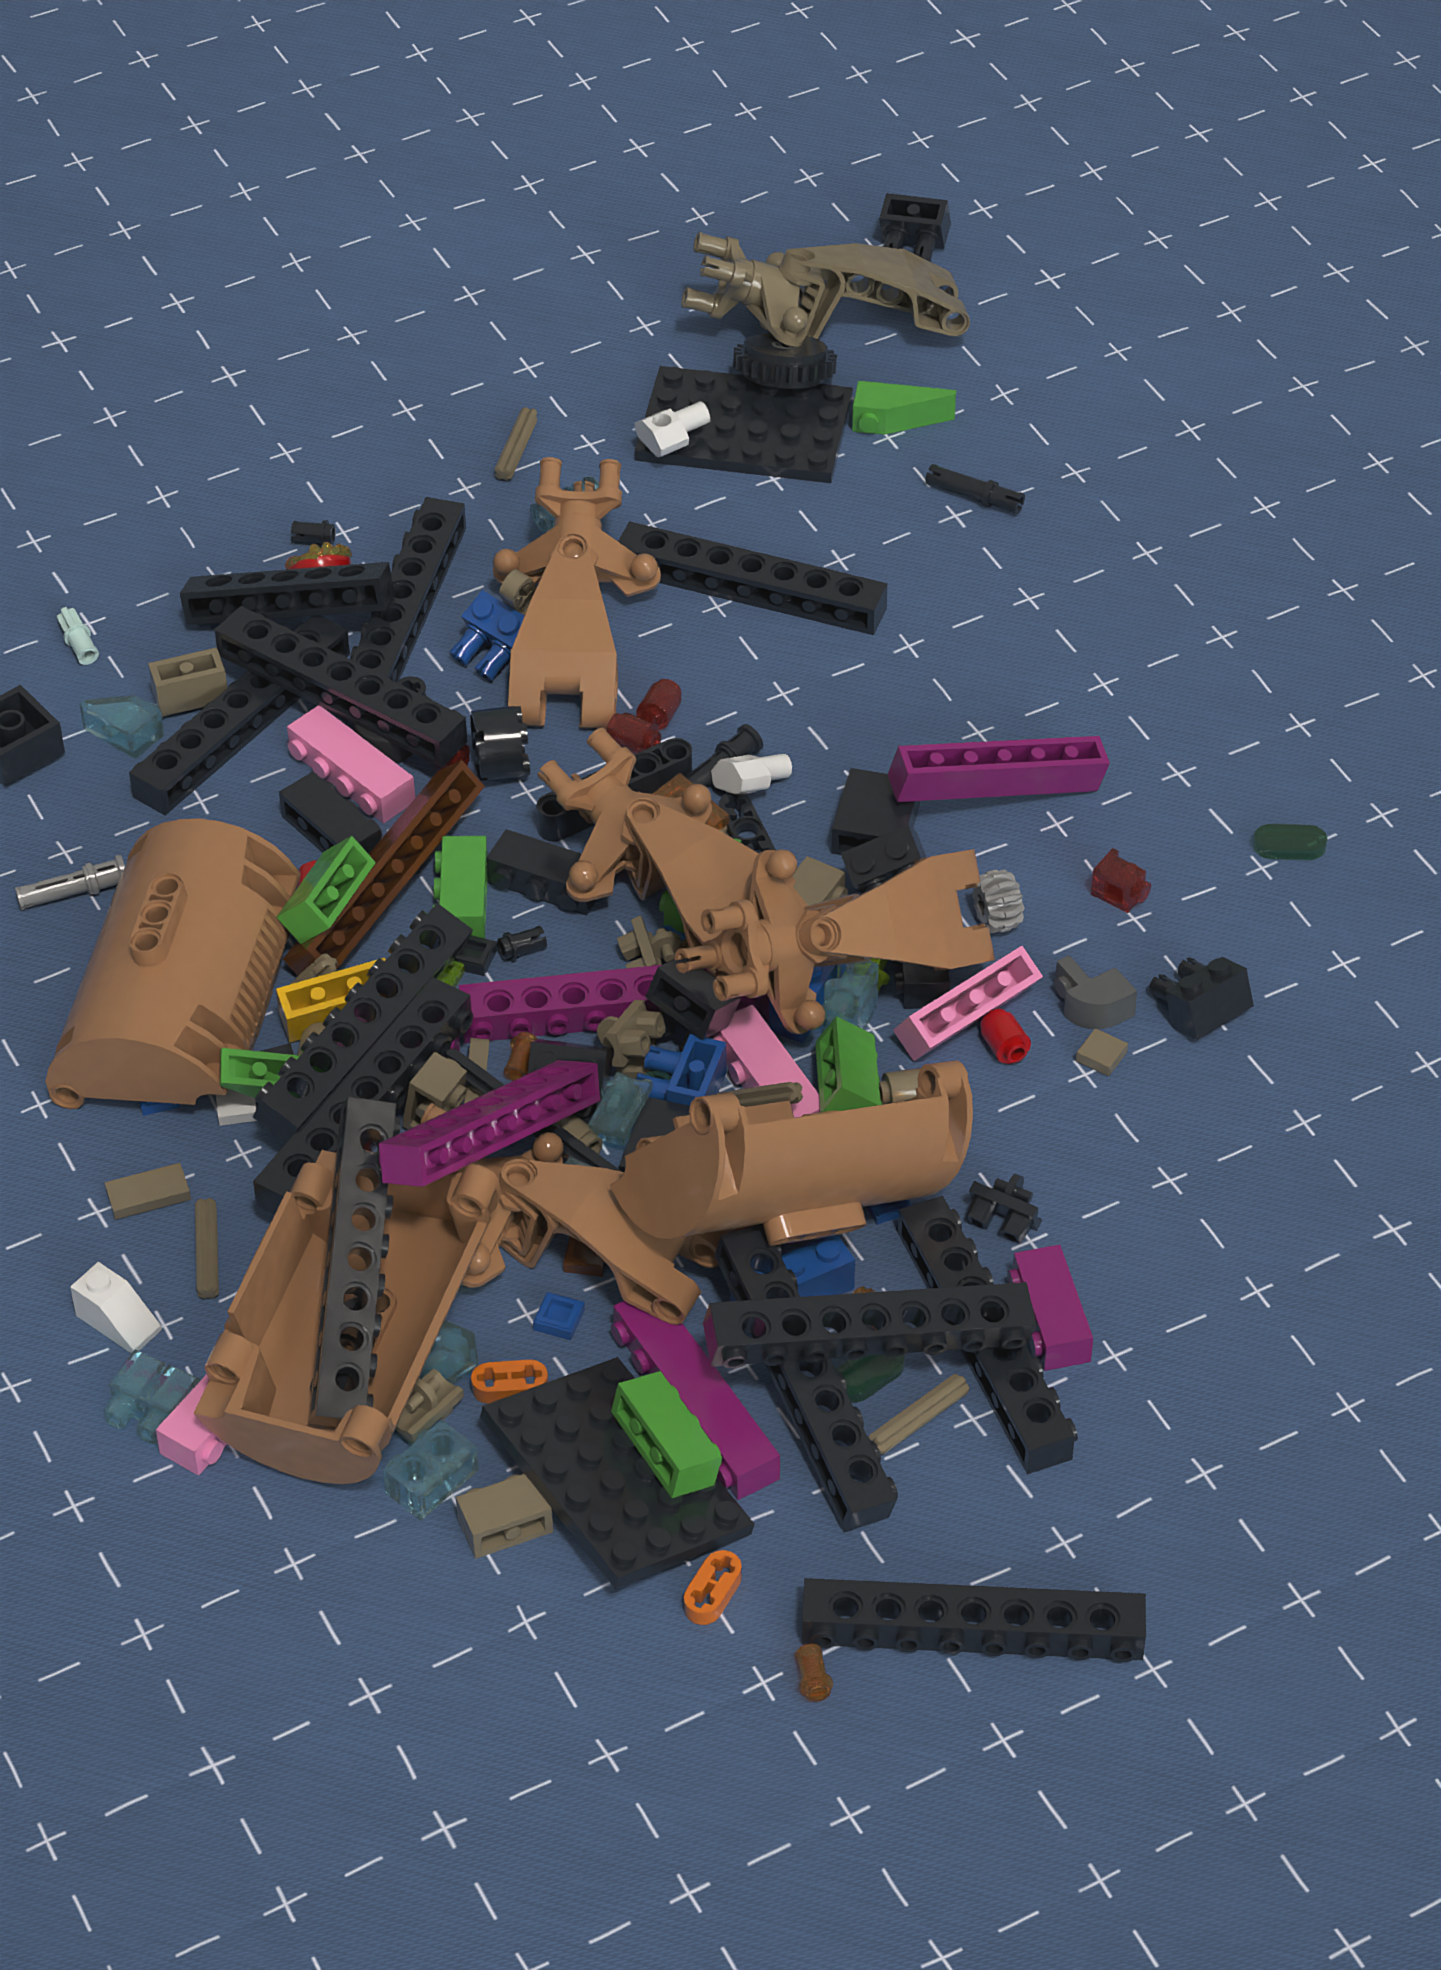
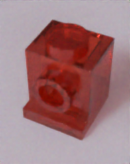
(1119, 882)

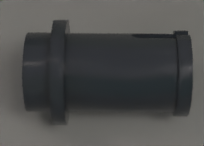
(313, 532)
(521, 943)

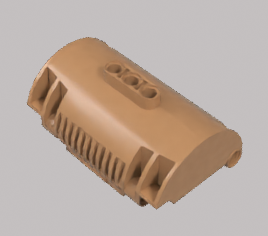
(176, 967)
(801, 1173)
(268, 1348)

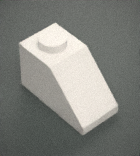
(113, 1308)

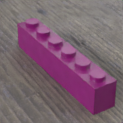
(998, 768)
(655, 1346)

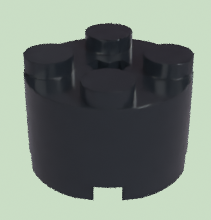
(499, 743)

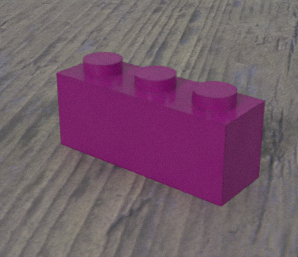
(1062, 1330)

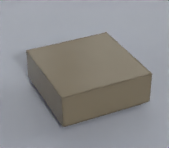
(1102, 1052)

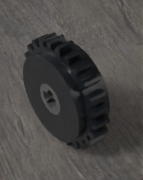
(784, 366)

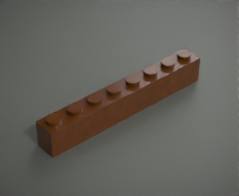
(396, 859)

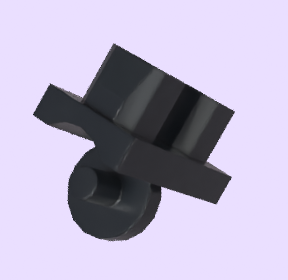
(1005, 1200)

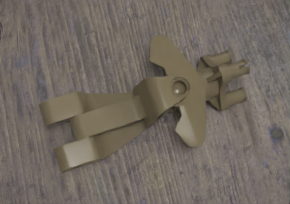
(825, 274)

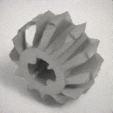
(998, 901)

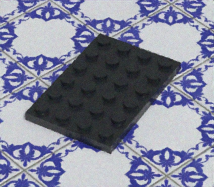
(753, 425)
(601, 1482)

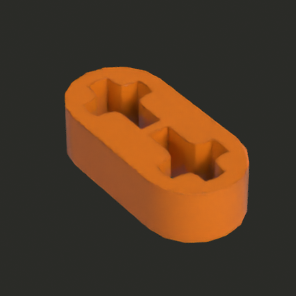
(508, 1378)
(705, 1582)

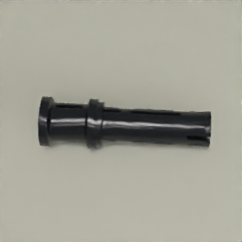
(743, 743)

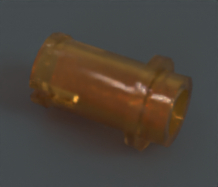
(519, 1057)
(815, 1681)

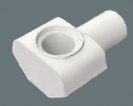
(668, 429)
(750, 773)

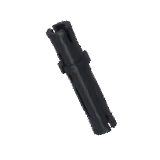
(987, 492)

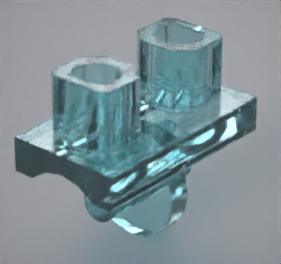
(620, 1107)

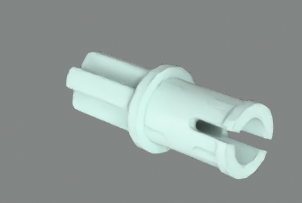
(77, 636)

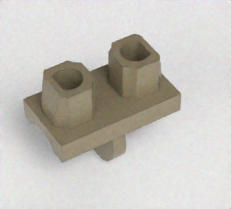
(651, 947)
(631, 1032)
(429, 1402)

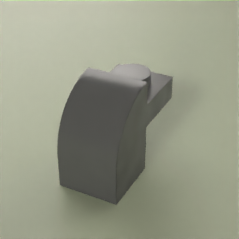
(1094, 1001)

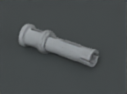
(90, 878)

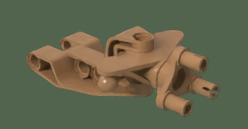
(566, 630)
(653, 838)
(776, 942)
(577, 1200)

